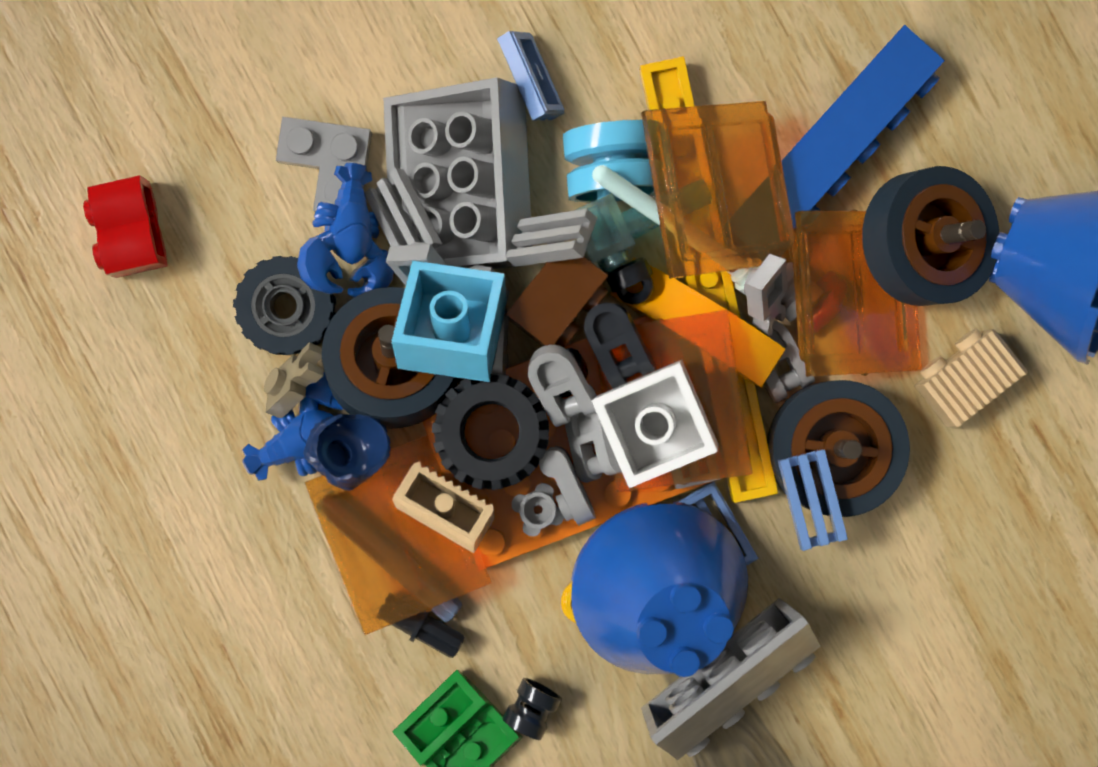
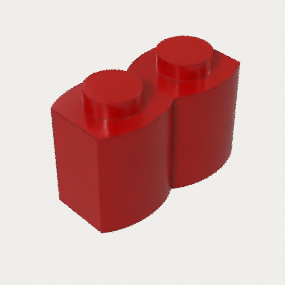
(125, 227)

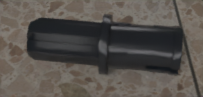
(432, 633)

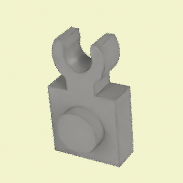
(764, 293)

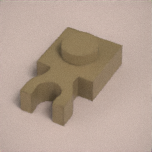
(288, 383)

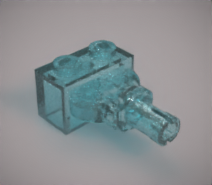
(614, 233)

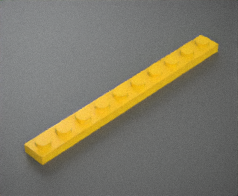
(665, 87)

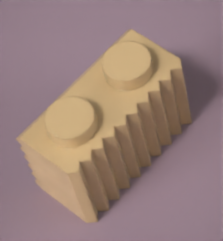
(969, 377)
(444, 507)

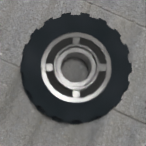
(257, 311)

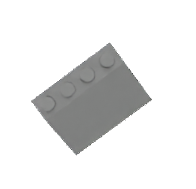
(466, 165)
(745, 670)

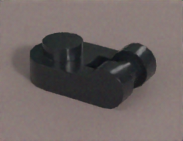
(608, 328)

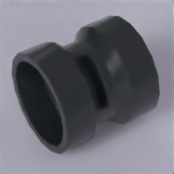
(532, 708)

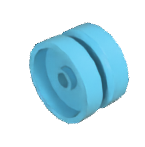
(612, 144)

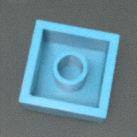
(450, 321)

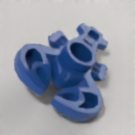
(349, 235)
(292, 435)

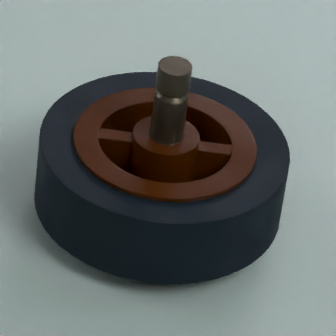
(930, 236)
(363, 364)
(861, 439)

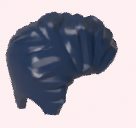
(348, 449)

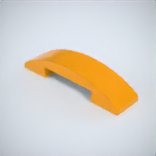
(754, 351)

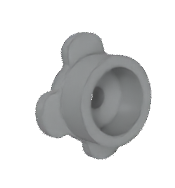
(525, 507)

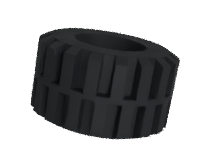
(451, 440)

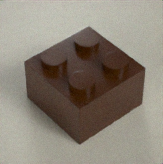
(557, 299)

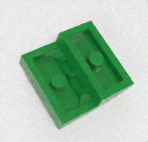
(456, 728)

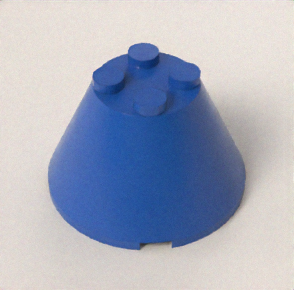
(1053, 267)
(659, 589)

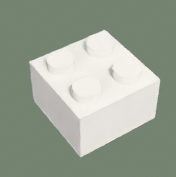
(655, 424)

